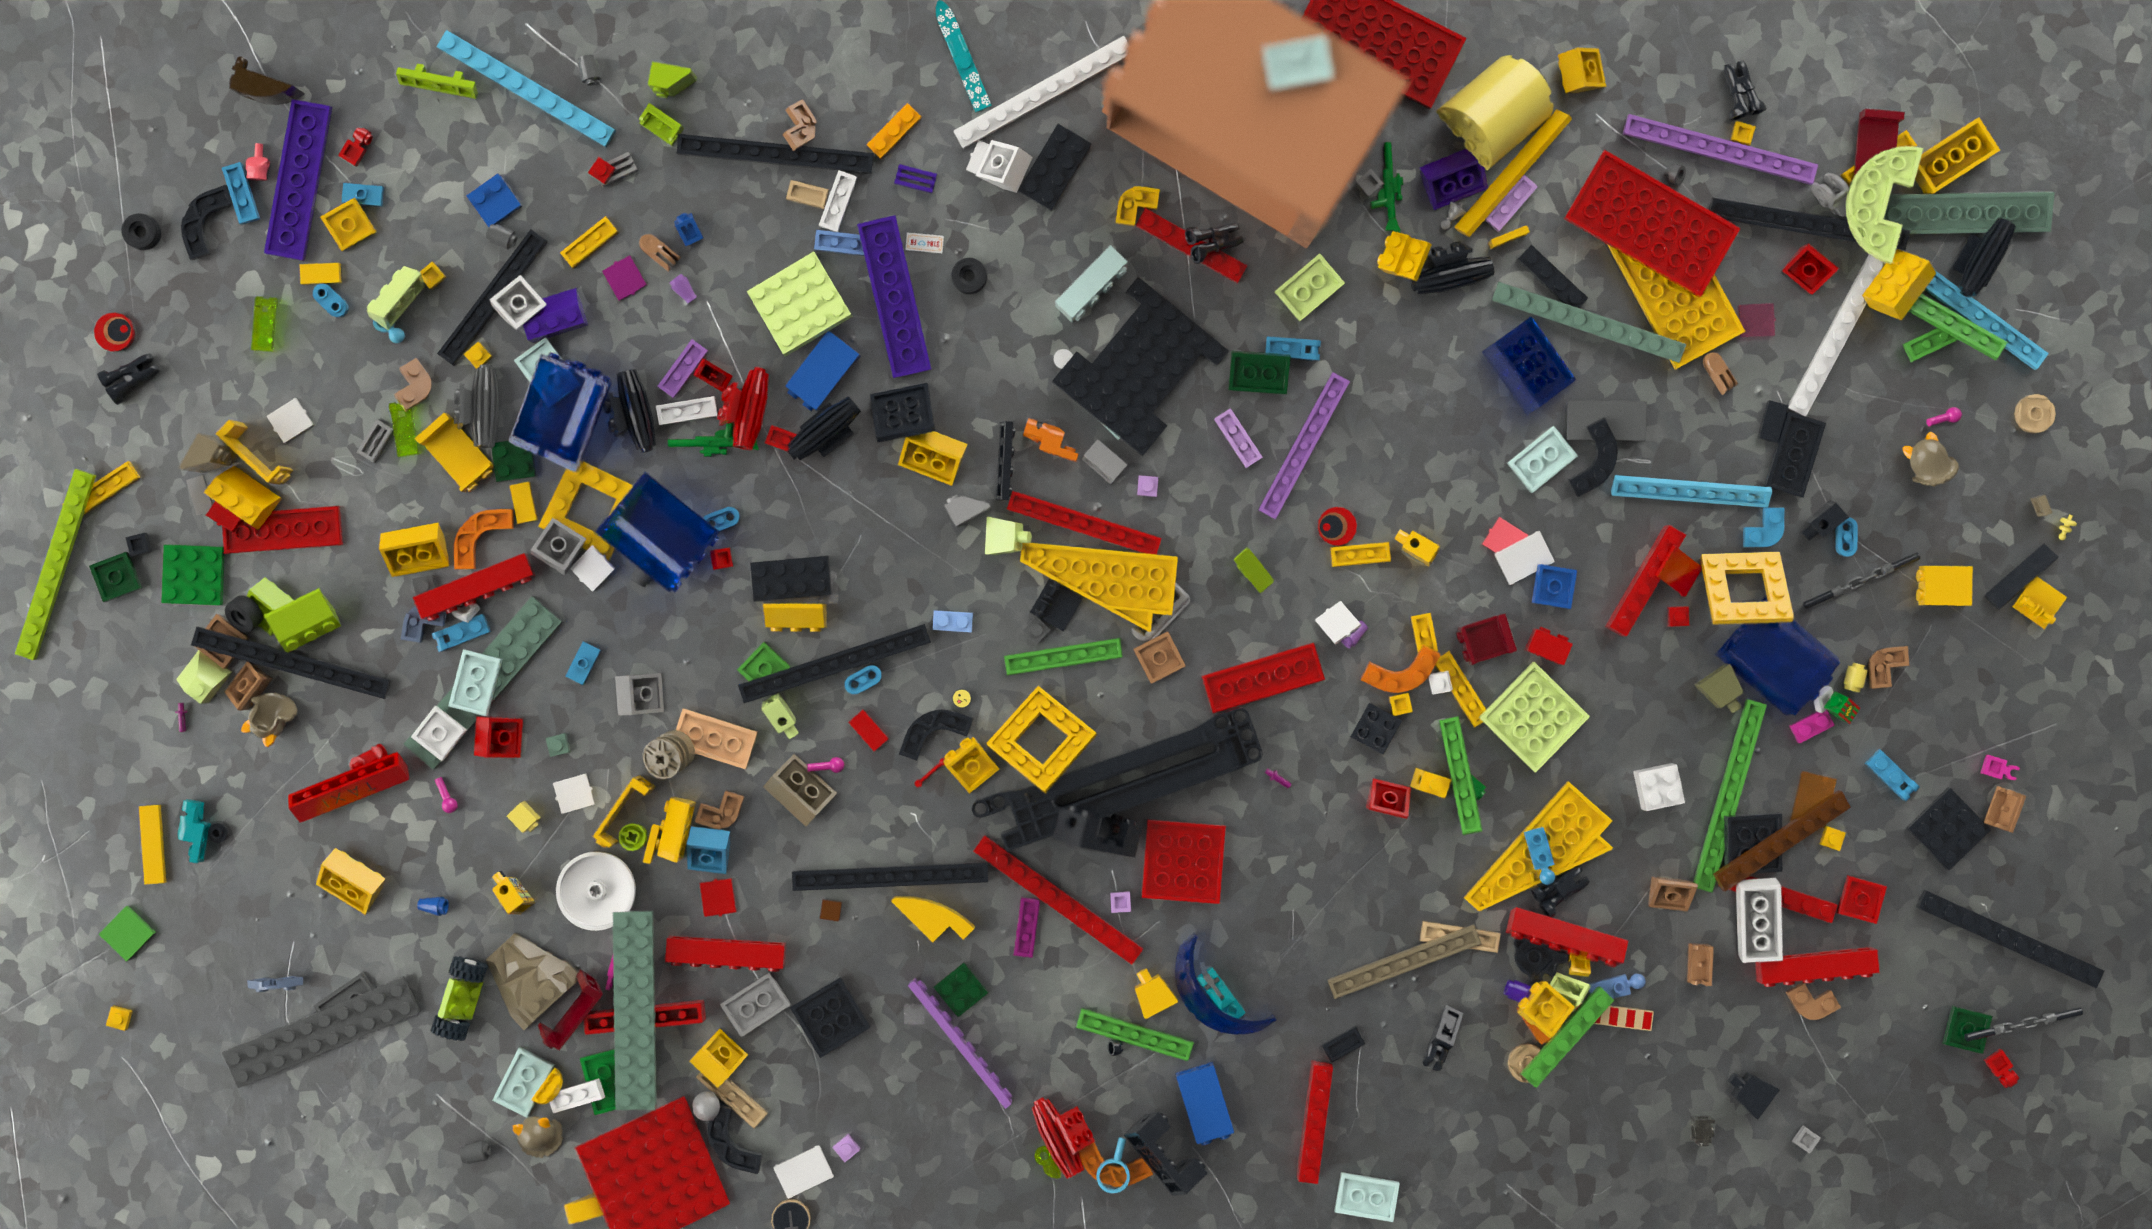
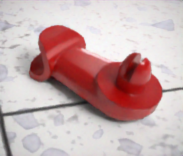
(376, 752)

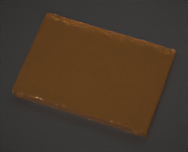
(1810, 792)

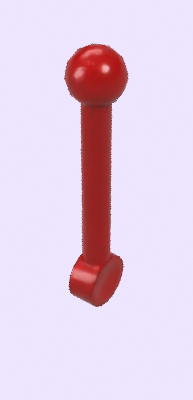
(918, 783)

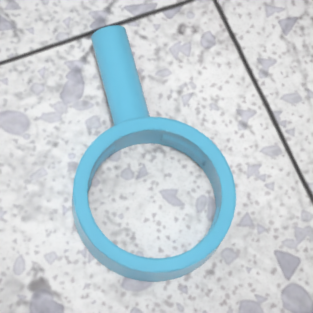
(1117, 1159)

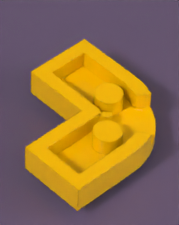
(1133, 198)

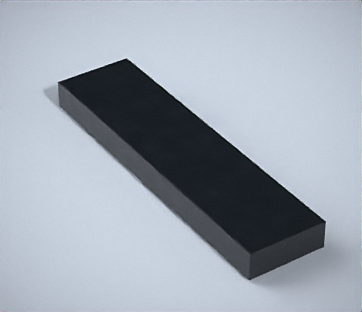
(2021, 576)

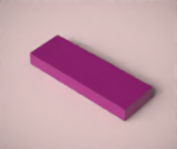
(1026, 927)

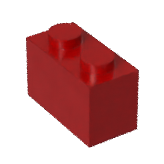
(1548, 646)

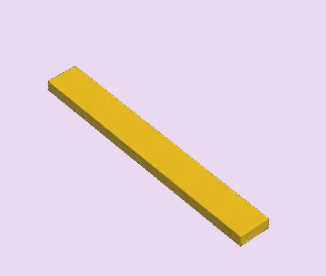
(1513, 173)

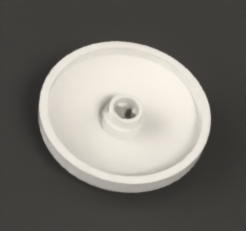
(594, 888)

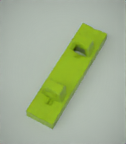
(451, 85)

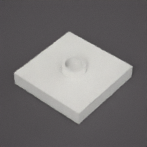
(439, 733)

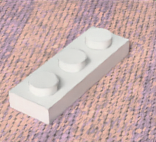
(838, 201)
(687, 410)
(577, 1095)

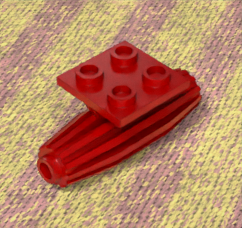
(745, 408)
(1063, 1135)

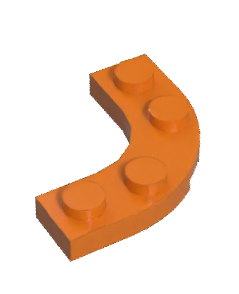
(471, 531)
(1402, 680)
(1113, 1174)

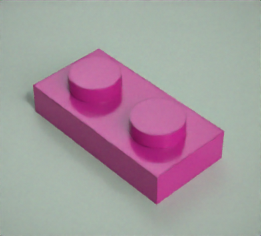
(1811, 725)

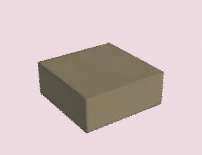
(2041, 505)

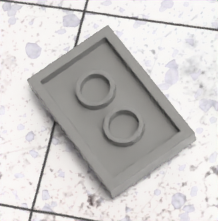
(755, 1004)

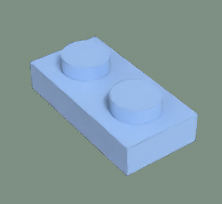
(952, 621)

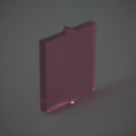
(1757, 319)

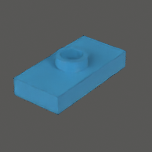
(365, 194)
(583, 663)

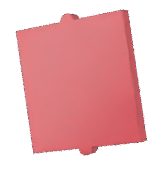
(1502, 536)

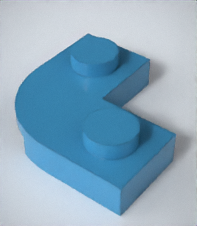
(1770, 532)

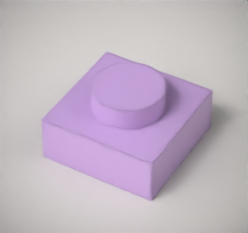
(1147, 486)
(1120, 902)
(846, 1148)

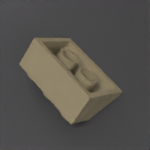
(207, 454)
(799, 790)

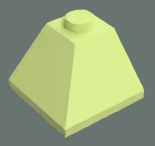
(202, 678)

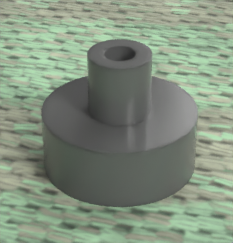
(1676, 174)

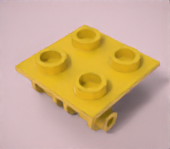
(2039, 602)

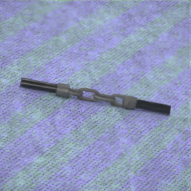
(1885, 570)
(1998, 1030)

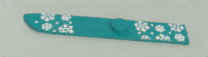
(962, 57)

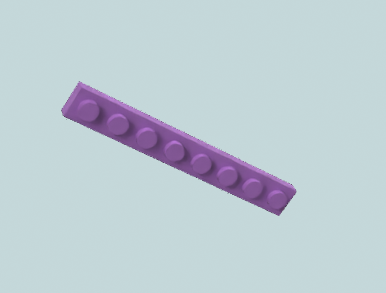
(1303, 445)
(955, 1036)

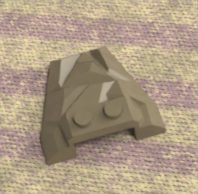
(529, 978)

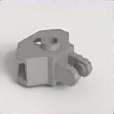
(1832, 193)

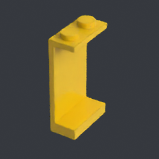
(230, 433)
(456, 452)
(638, 783)

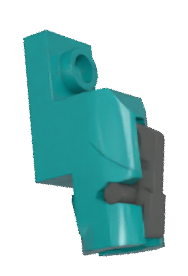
(193, 829)
(1220, 993)

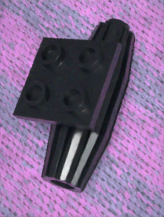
(1982, 256)
(1452, 269)
(631, 411)
(825, 430)

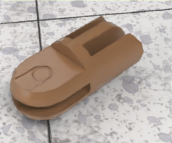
(654, 247)
(1719, 372)

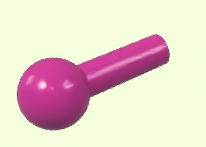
(1952, 415)
(835, 765)
(449, 804)

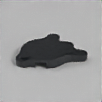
(1537, 959)

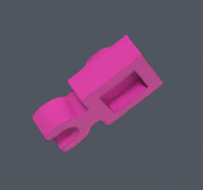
(1997, 767)

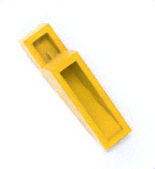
(932, 917)
(582, 1209)

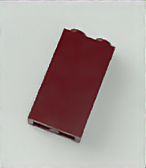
(1876, 134)
(575, 1014)

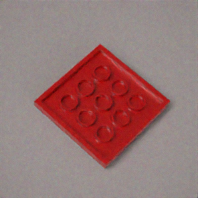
(1183, 861)

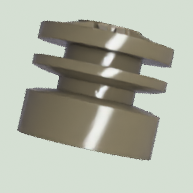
(668, 754)

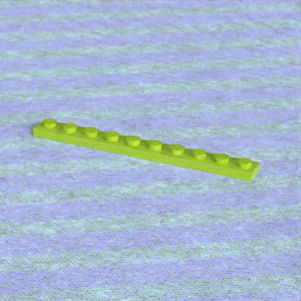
(55, 564)

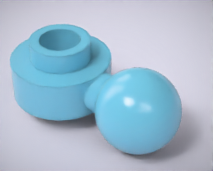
(396, 335)

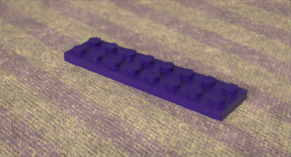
(298, 180)
(894, 296)

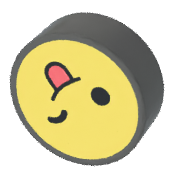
(961, 698)

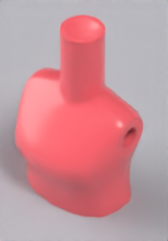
(257, 165)

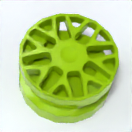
(633, 836)

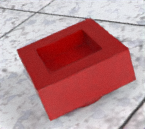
(601, 170)
(721, 558)
(1678, 616)

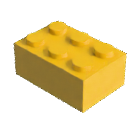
(1899, 284)

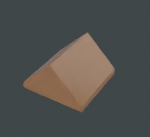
(247, 684)
(1671, 893)

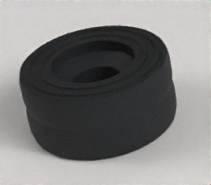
(130, 227)
(973, 286)
(243, 613)

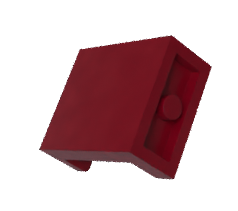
(1486, 639)

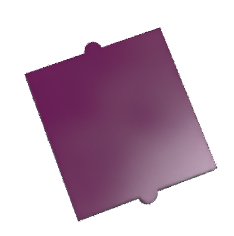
(624, 278)

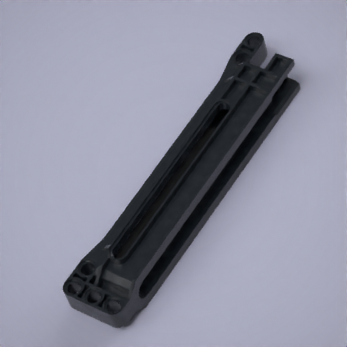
(1038, 812)

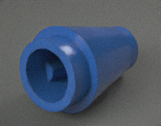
(435, 905)

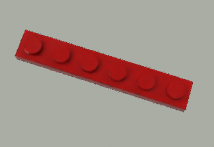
(1175, 237)
(1804, 903)

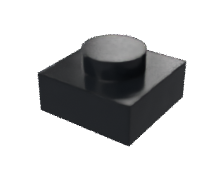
(138, 544)

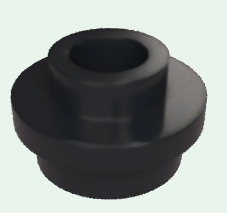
(223, 832)

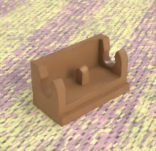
(2005, 809)
(1700, 964)

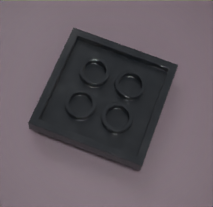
(902, 412)
(1948, 828)
(1748, 830)
(830, 1017)

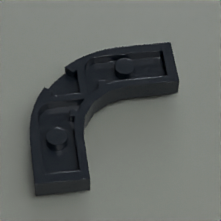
(195, 218)
(1604, 461)
(931, 722)
(726, 1149)

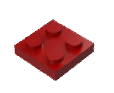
(1861, 899)

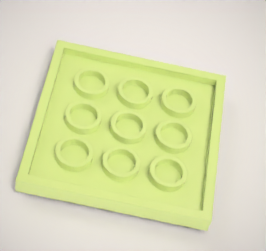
(799, 304)
(1534, 717)

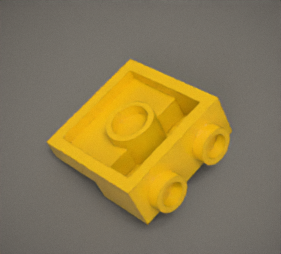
(1403, 256)
(970, 764)
(1545, 1008)

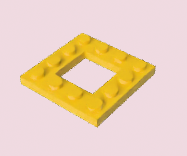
(567, 492)
(1769, 564)
(1043, 704)

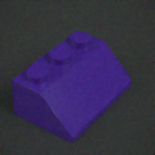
(1453, 178)
(561, 315)

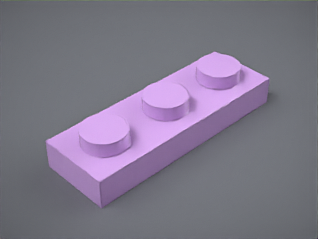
(1511, 203)
(1238, 438)

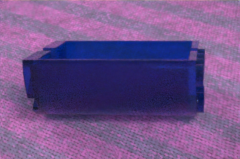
(561, 410)
(658, 533)
(1780, 662)

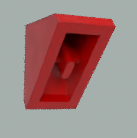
(712, 375)

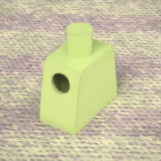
(1004, 536)
(774, 709)

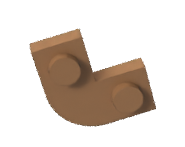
(805, 125)
(419, 385)
(1880, 665)
(723, 816)
(1811, 1007)

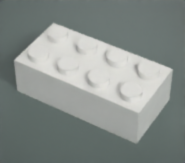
(1759, 920)

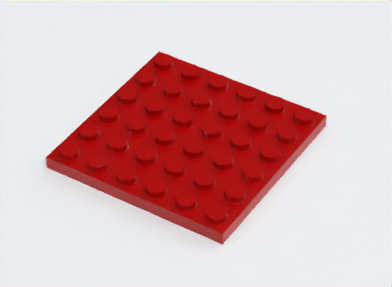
(653, 1171)

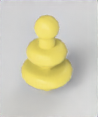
(2066, 527)

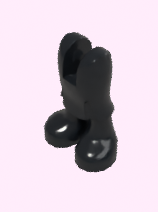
(1740, 87)
(1217, 238)
(133, 374)
(1563, 886)

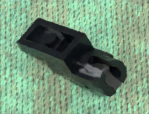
(1442, 1038)

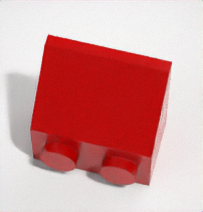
(498, 737)

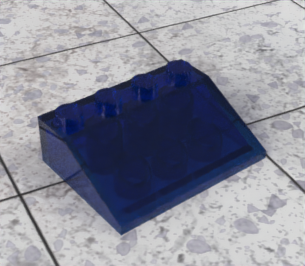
(1529, 365)

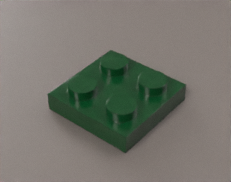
(512, 462)
(115, 577)
(960, 989)
(1966, 1021)

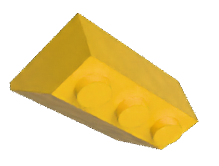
(933, 456)
(243, 496)
(414, 549)
(795, 616)
(675, 828)
(350, 881)

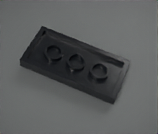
(1054, 167)
(1795, 454)
(791, 578)

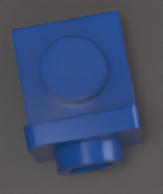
(688, 228)

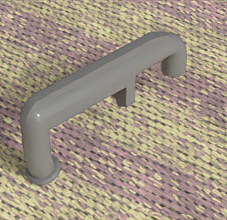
(1164, 620)

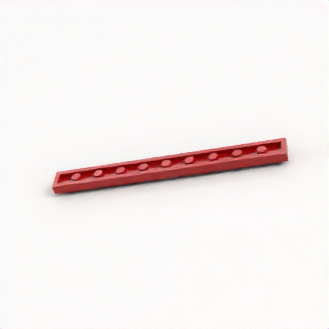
(1058, 899)

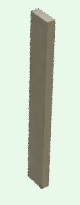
(1404, 961)

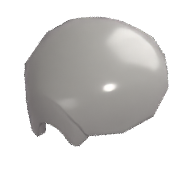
(706, 1106)

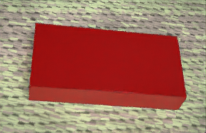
(868, 730)

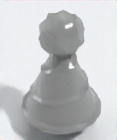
(1454, 212)

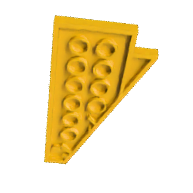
(1117, 580)
(1573, 836)

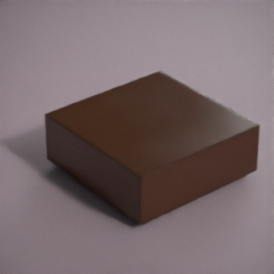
(830, 910)

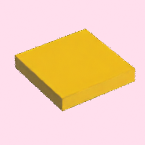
(348, 224)

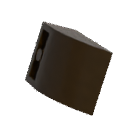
(261, 87)

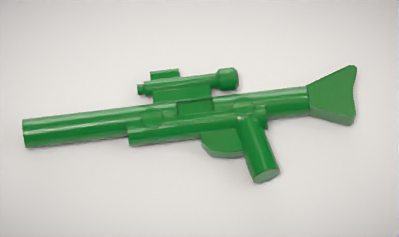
(1386, 195)
(710, 444)

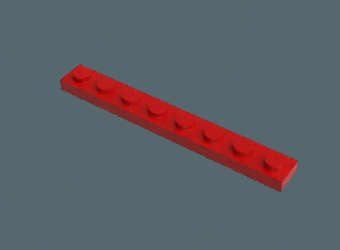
(1083, 523)

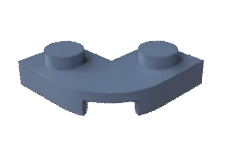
(414, 626)
(264, 984)

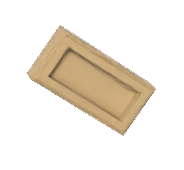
(807, 194)

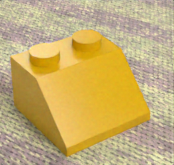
(1581, 70)
(718, 1058)

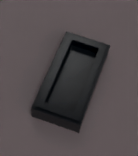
(1773, 421)
(1343, 1044)

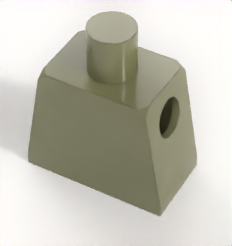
(1721, 688)

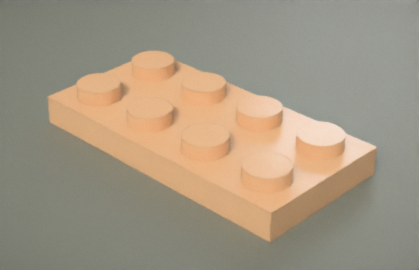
(718, 738)

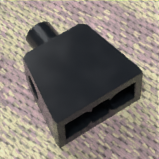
(1832, 516)
(1752, 1093)

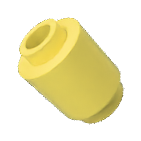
(1855, 677)

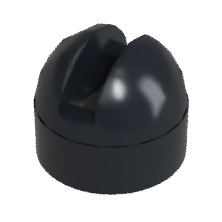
(1114, 1047)

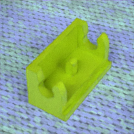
(660, 124)

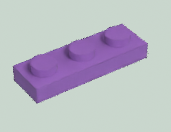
(682, 368)

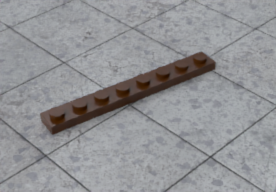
(1781, 840)

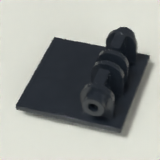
(1056, 605)
(1376, 728)

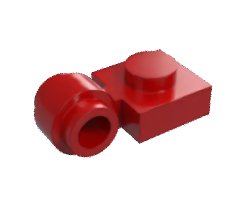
(352, 151)
(2000, 1065)

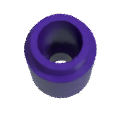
(1516, 990)

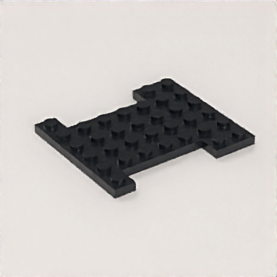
(1138, 368)

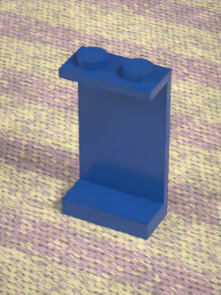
(821, 371)
(1205, 1103)

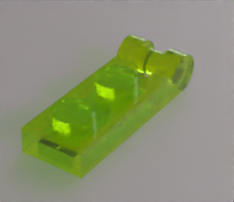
(264, 324)
(403, 431)

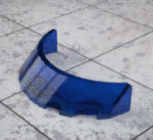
(1198, 1003)

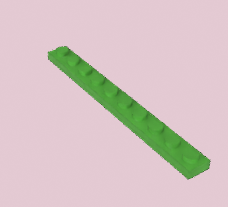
(1729, 793)

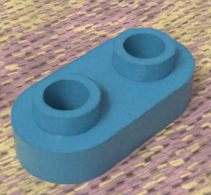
(329, 300)
(721, 520)
(1849, 537)
(863, 679)

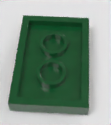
(1259, 372)

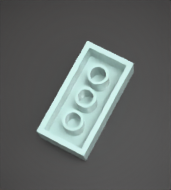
(1091, 284)

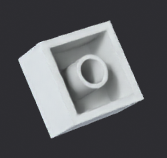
(1659, 787)

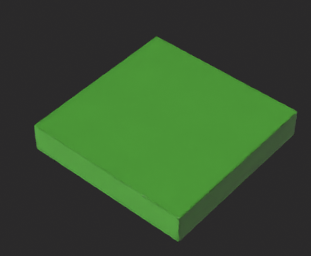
(762, 663)
(127, 933)

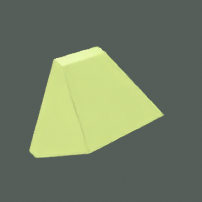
(1570, 988)

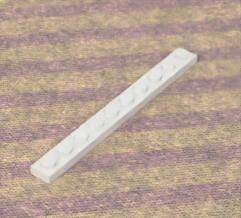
(1041, 93)
(1834, 339)

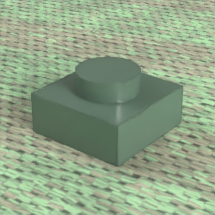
(558, 744)

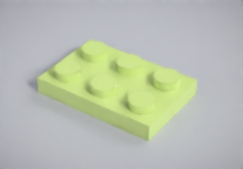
(1309, 287)

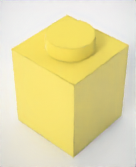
(524, 817)

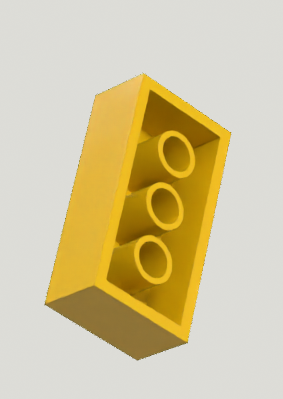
(1955, 156)

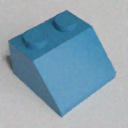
(708, 850)

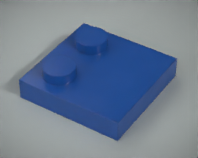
(494, 200)
(1554, 586)

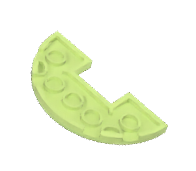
(1870, 195)

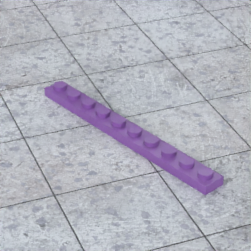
(1720, 149)

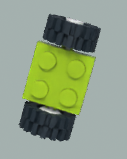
(459, 998)

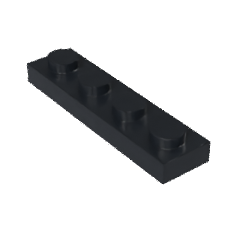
(1551, 277)
(1004, 468)

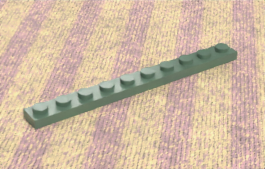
(1588, 322)

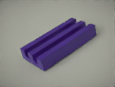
(917, 171)

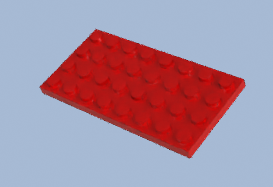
(1393, 38)
(1652, 223)

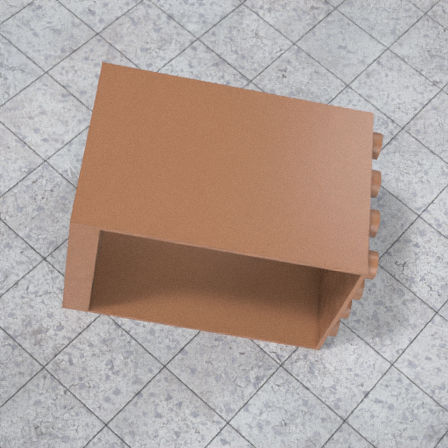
(1205, 106)

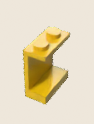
(1944, 585)

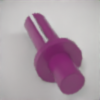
(181, 717)
(1273, 775)

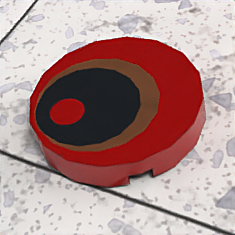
(114, 332)
(1337, 526)

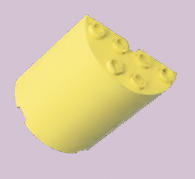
(1498, 109)

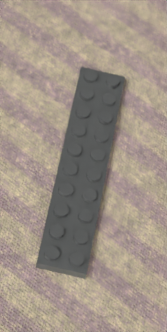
(321, 1032)

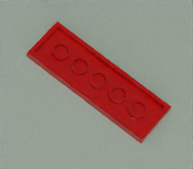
(287, 531)
(1263, 677)

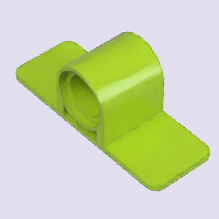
(1253, 570)

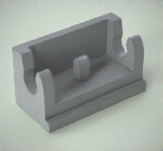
(1104, 461)

